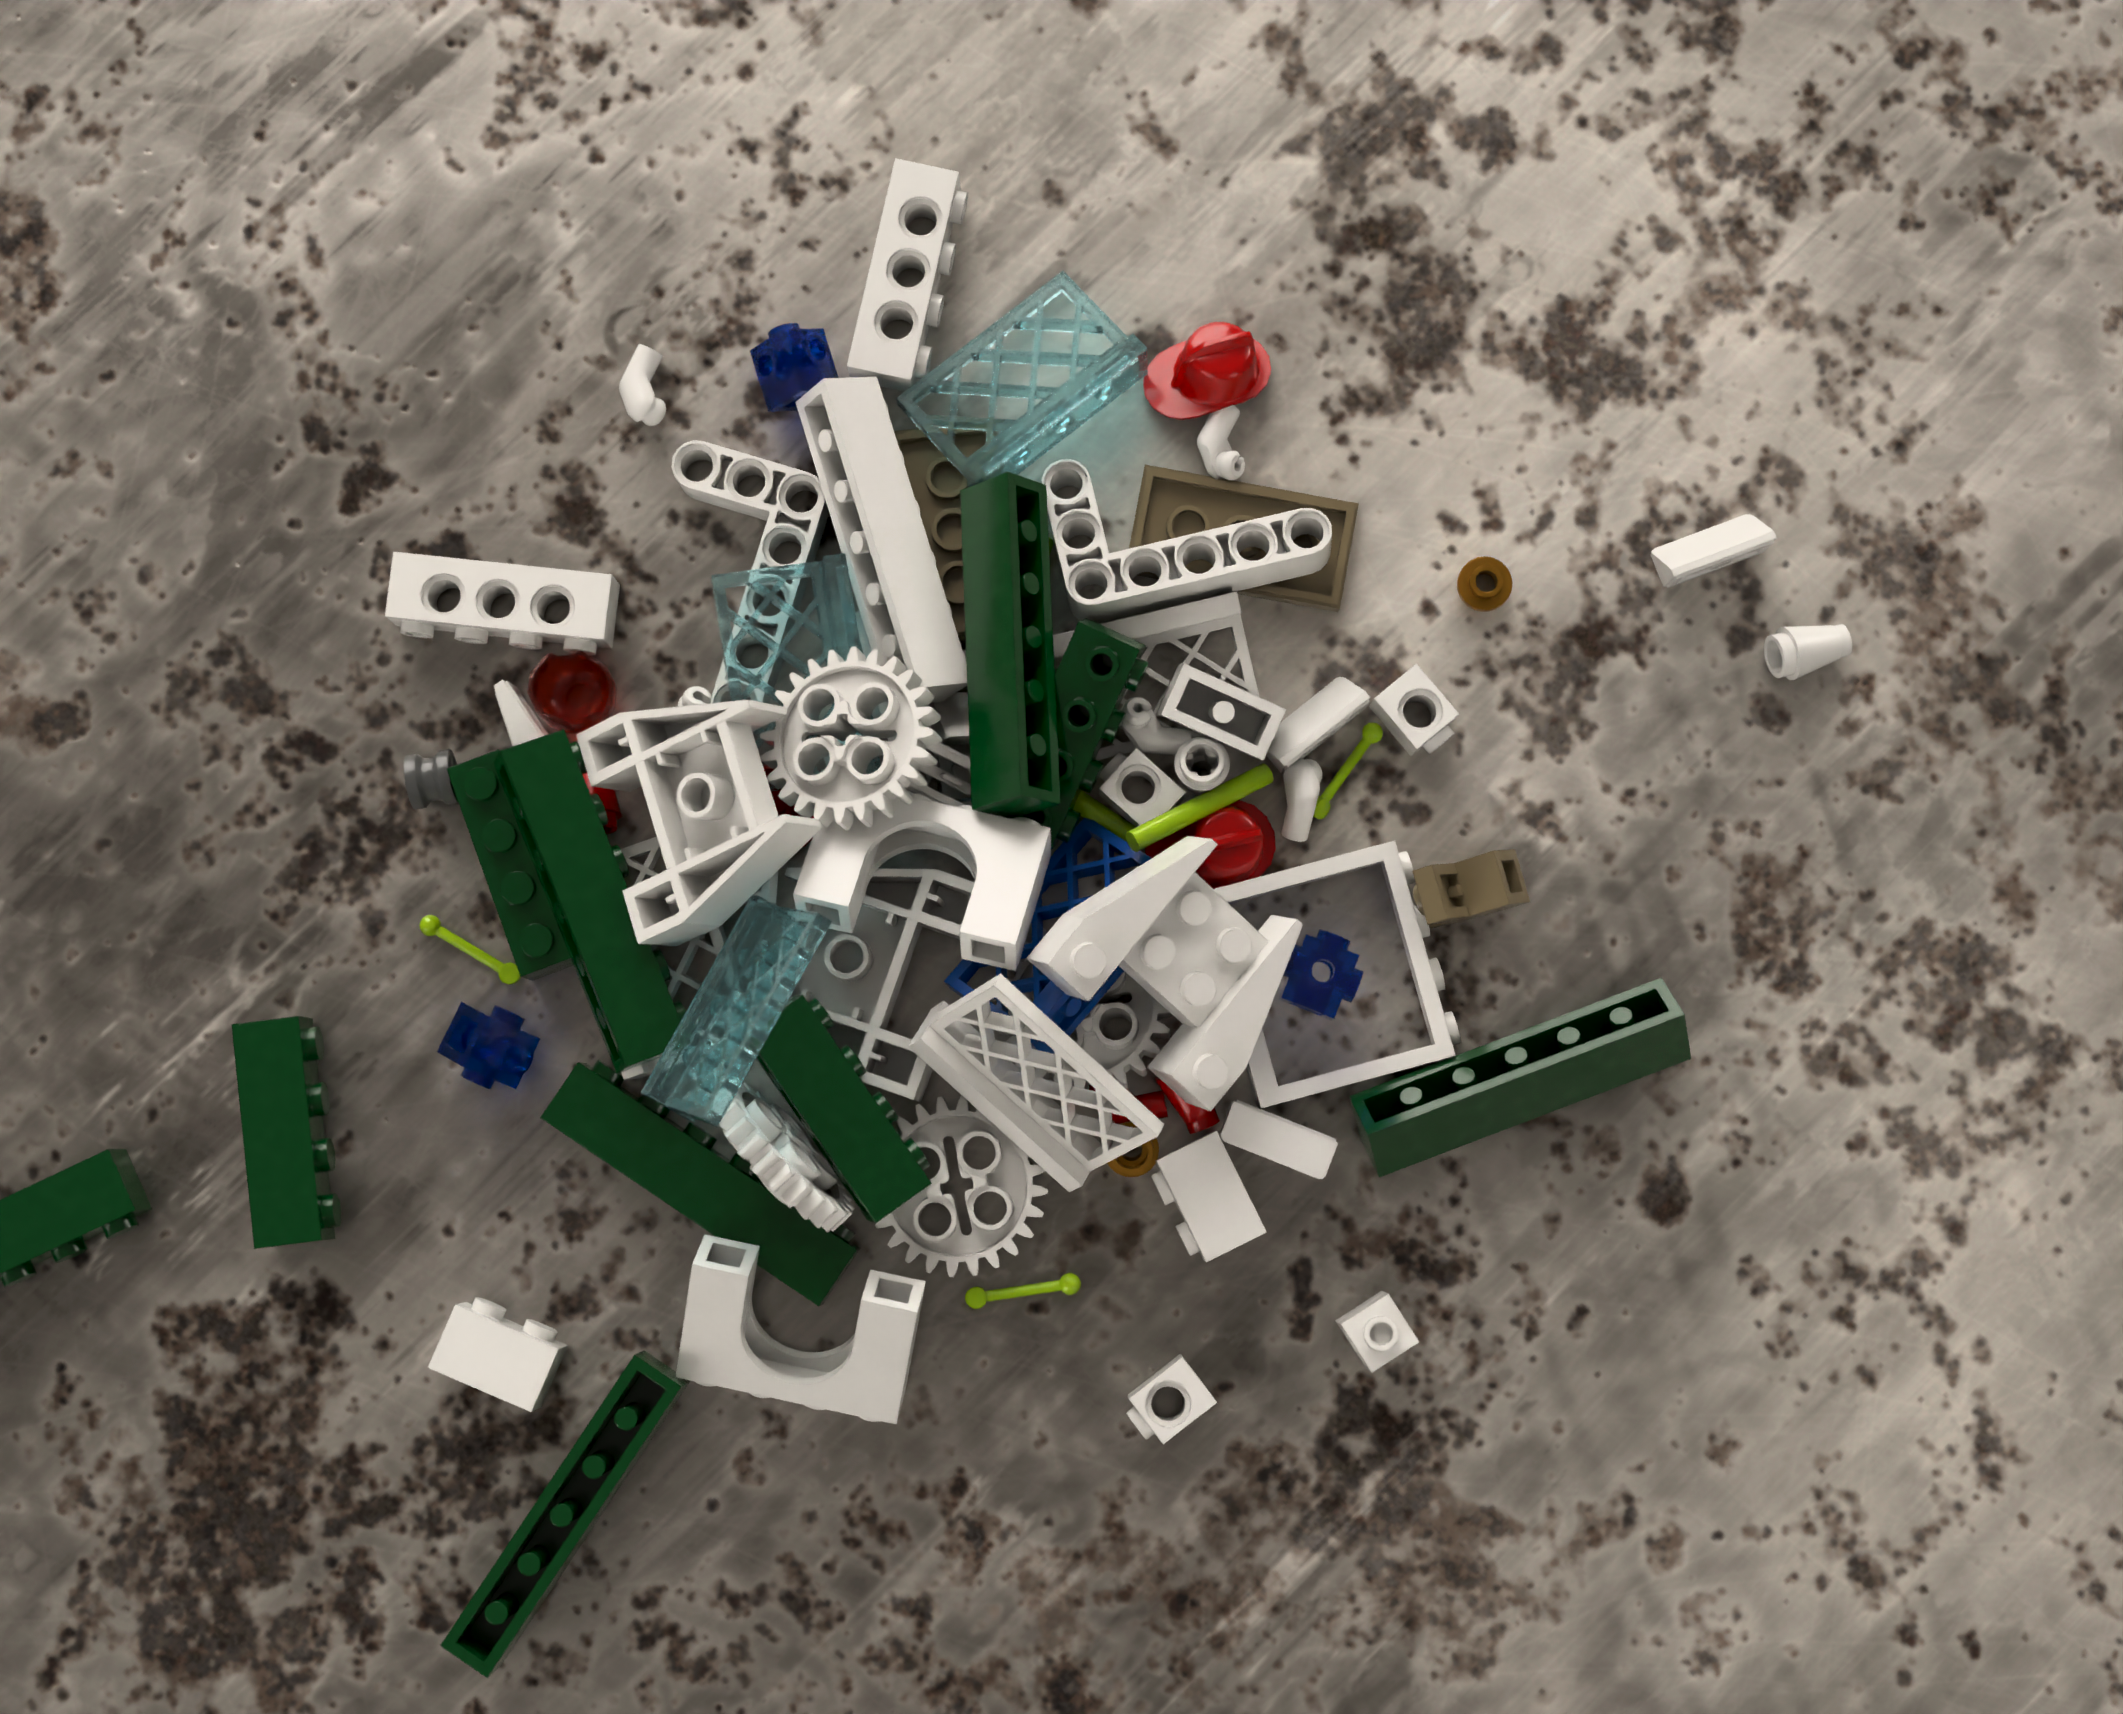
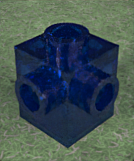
(791, 364)
(1315, 996)
(489, 1045)

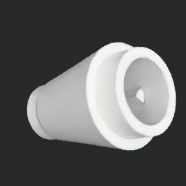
(1804, 649)
(1201, 754)

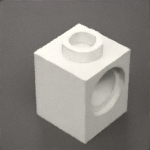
(1415, 687)
(1166, 792)
(1377, 1331)
(1179, 1376)

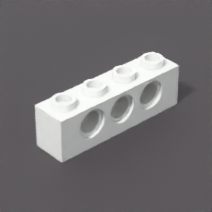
(912, 193)
(420, 580)

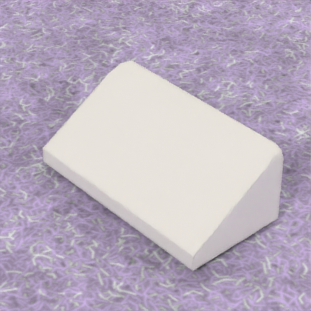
(1711, 549)
(1316, 722)
(1278, 1139)

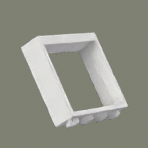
(1425, 972)

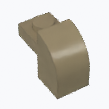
(1469, 888)

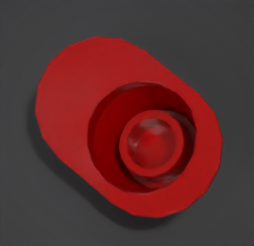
(1207, 372)
(1243, 843)

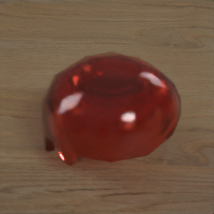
(572, 691)

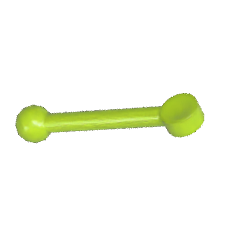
(1371, 734)
(508, 972)
(977, 1296)

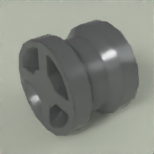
(428, 779)

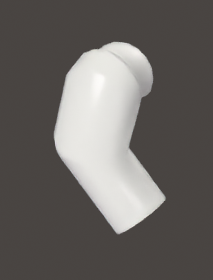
(1215, 448)

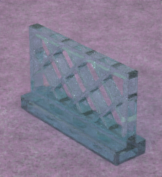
(1062, 407)
(835, 629)
(735, 1010)

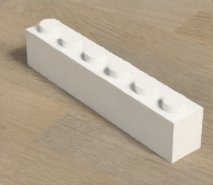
(882, 531)

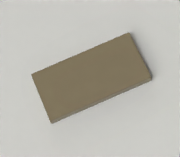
(937, 491)
(1187, 503)

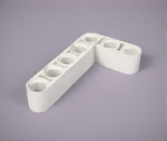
(781, 526)
(1170, 557)

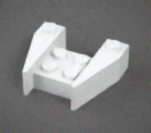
(705, 806)
(1187, 954)
(863, 971)

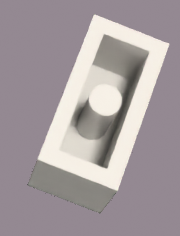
(1221, 711)
(1209, 1197)
(499, 1354)

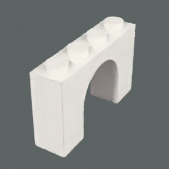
(1000, 852)
(731, 1350)

